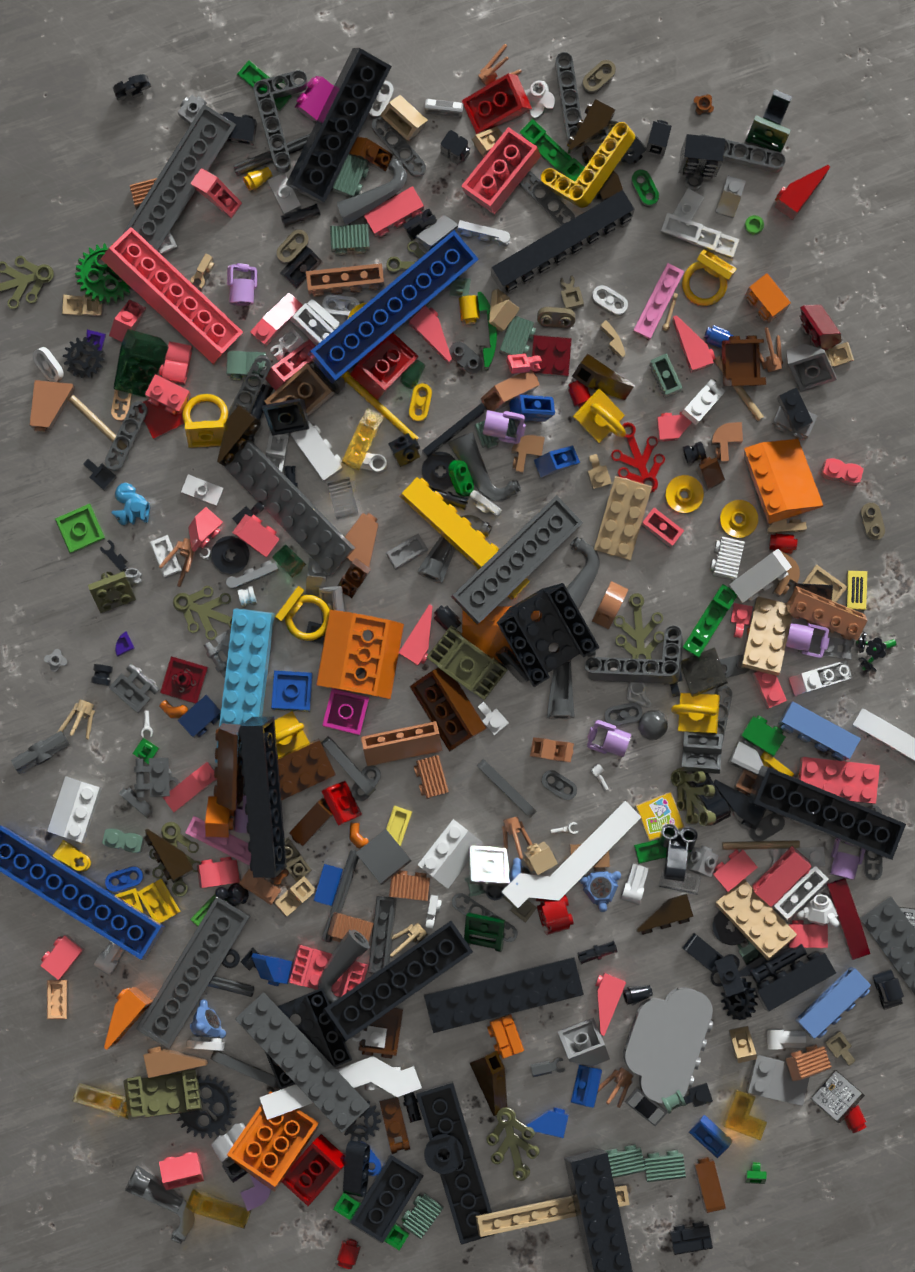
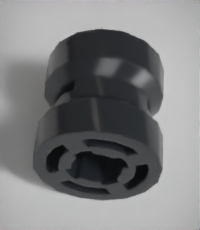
(694, 453)
(102, 674)
(494, 892)

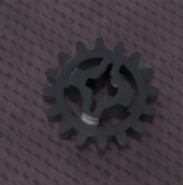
(81, 349)
(742, 1005)
(367, 1128)

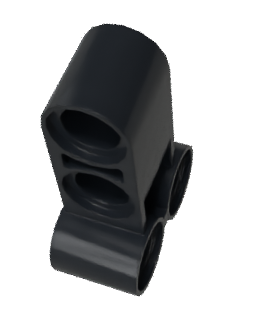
(716, 804)
(676, 850)
(705, 955)
(888, 989)

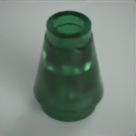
(412, 375)

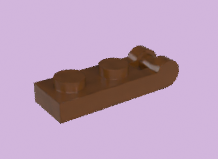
(394, 1124)

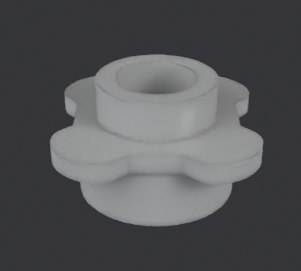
(133, 576)
(55, 655)

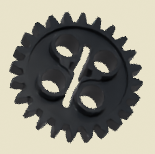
(220, 1095)

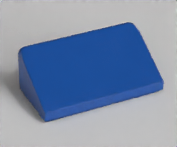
(328, 884)
(586, 1086)
(711, 1136)

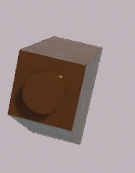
(311, 822)
(709, 1185)

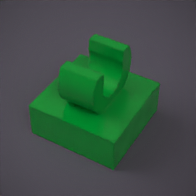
(145, 750)
(756, 1176)

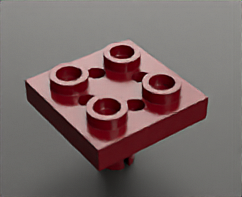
(177, 667)

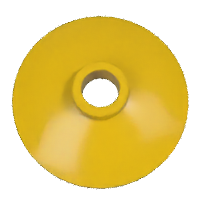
(686, 484)
(746, 512)

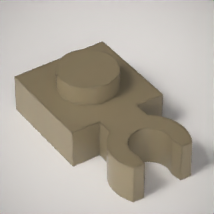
(571, 296)

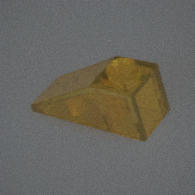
(363, 439)
(101, 1100)
(217, 1209)

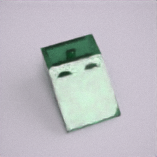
(138, 362)

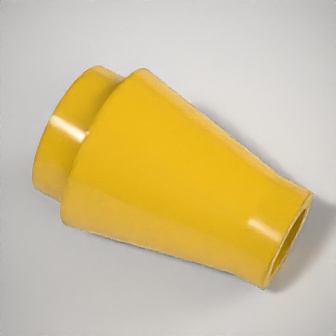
(256, 178)

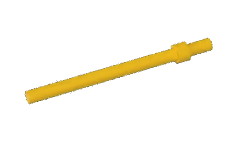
(377, 405)

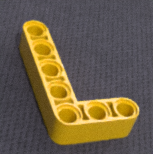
(592, 170)

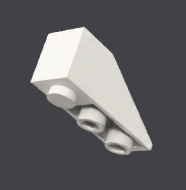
(820, 677)

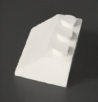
(74, 809)
(449, 854)

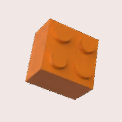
(767, 298)

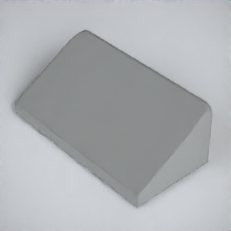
(436, 232)
(332, 597)

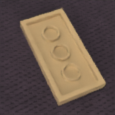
(622, 517)
(767, 636)
(756, 919)

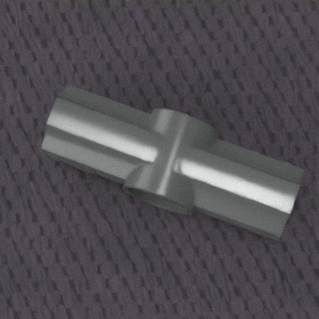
(40, 752)

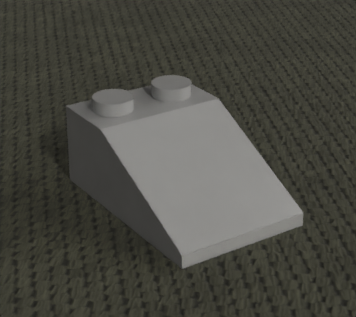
(773, 1080)

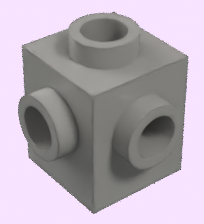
(187, 108)
(702, 861)

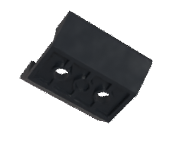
(558, 623)
(316, 1029)

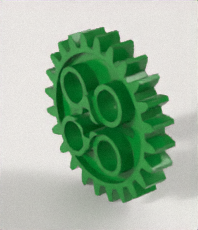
(98, 288)

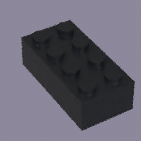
(701, 156)
(795, 980)
(386, 1199)

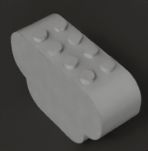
(667, 1041)

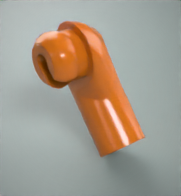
(173, 712)
(355, 837)

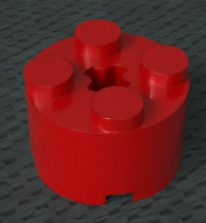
(554, 915)

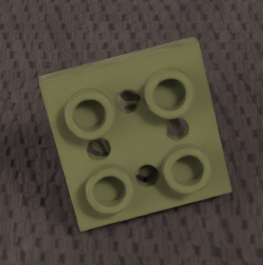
(111, 591)

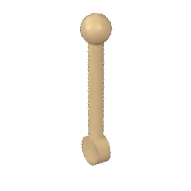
(666, 327)

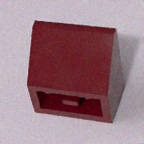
(819, 326)

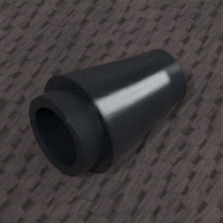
(636, 994)

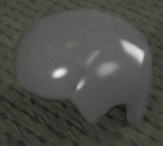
(653, 724)

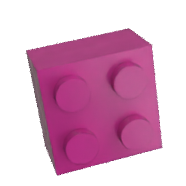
(346, 712)

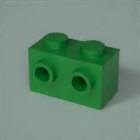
(763, 736)

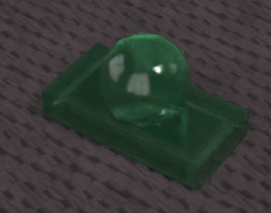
(289, 561)

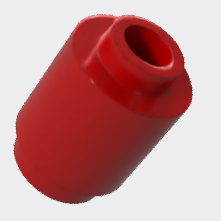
(578, 393)
(783, 542)
(855, 1120)
(348, 1253)

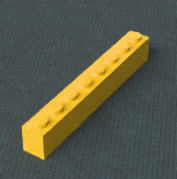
(452, 526)

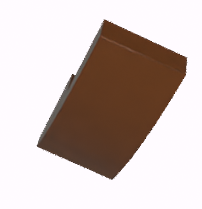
(354, 578)

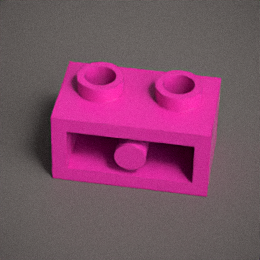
(314, 98)

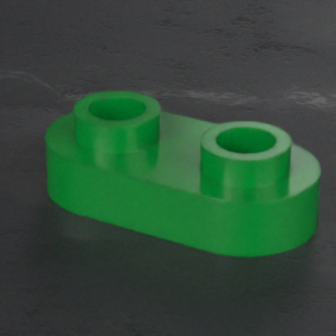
(645, 188)
(461, 480)

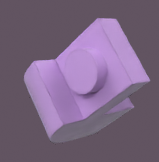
(255, 1195)

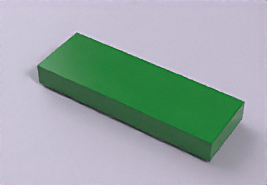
(251, 74)
(651, 851)

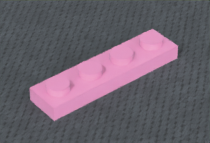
(658, 301)
(232, 846)

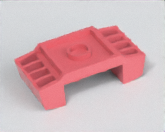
(310, 963)

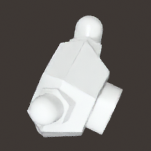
(820, 911)

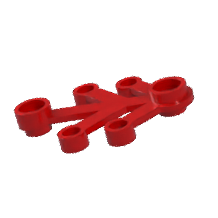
(639, 461)

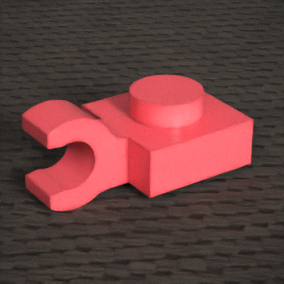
(521, 363)
(740, 616)

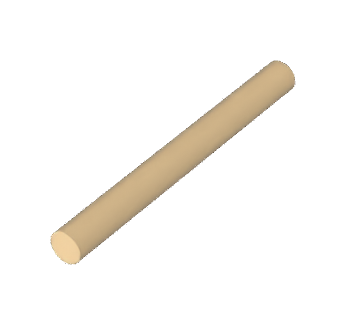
(742, 393)
(97, 422)
(760, 845)

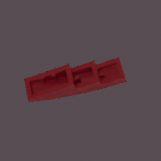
(848, 919)

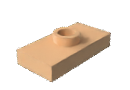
(56, 999)

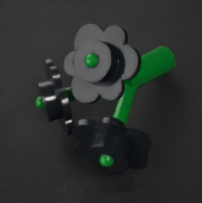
(876, 650)

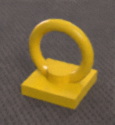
(715, 267)
(600, 417)
(204, 432)
(293, 605)
(697, 713)
(289, 734)

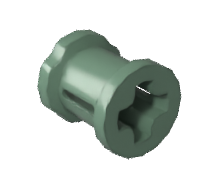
(475, 889)
(673, 1101)

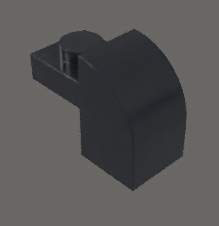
(777, 107)

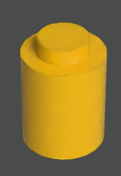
(469, 309)

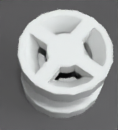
(247, 596)

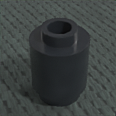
(446, 617)

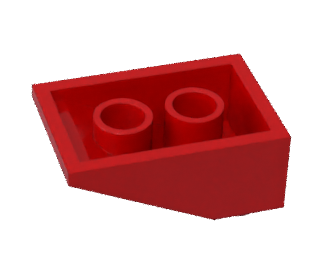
(497, 103)
(793, 198)
(384, 365)
(314, 1170)

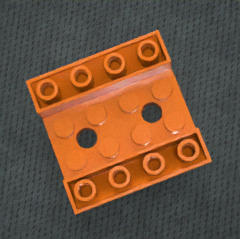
(347, 651)

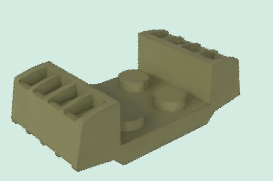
(467, 663)
(162, 1095)

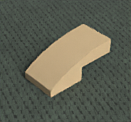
(80, 306)
(616, 344)
(839, 354)
(294, 896)

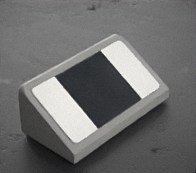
(443, 107)
(646, 1107)

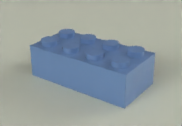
(819, 731)
(833, 1003)

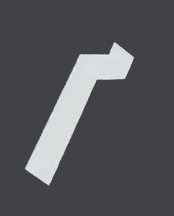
(577, 865)
(356, 1074)

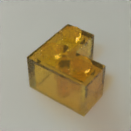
(738, 1117)

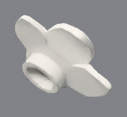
(539, 100)

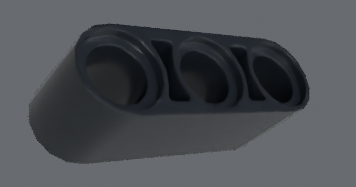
(356, 1168)

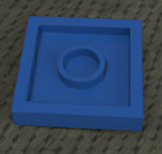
(292, 691)

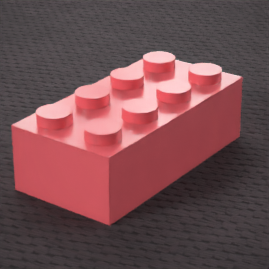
(501, 170)
(846, 779)

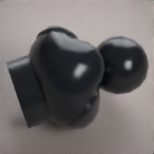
(234, 894)

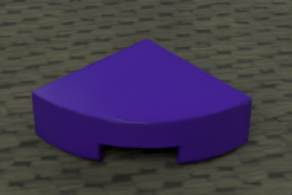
(97, 336)
(123, 644)

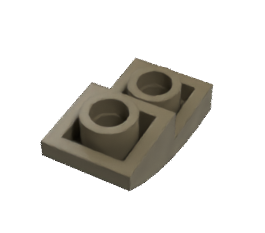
(295, 862)

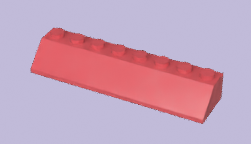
(171, 295)

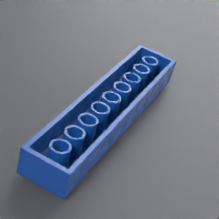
(393, 306)
(77, 895)

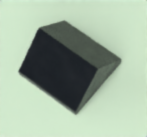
(286, 416)

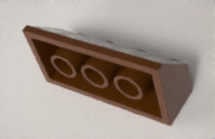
(449, 706)
(228, 772)

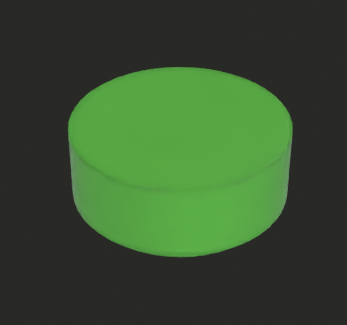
(754, 225)

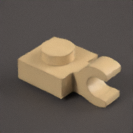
(204, 267)
(598, 475)

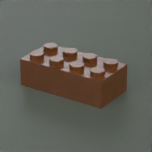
(303, 768)

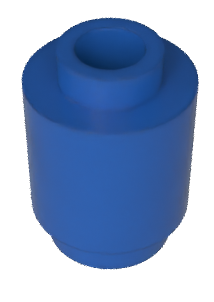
(716, 335)

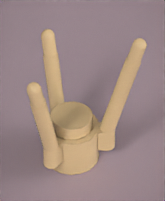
(83, 710)
(415, 934)

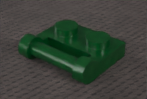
(767, 134)
(484, 927)

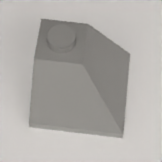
(810, 366)
(746, 757)
(584, 1043)

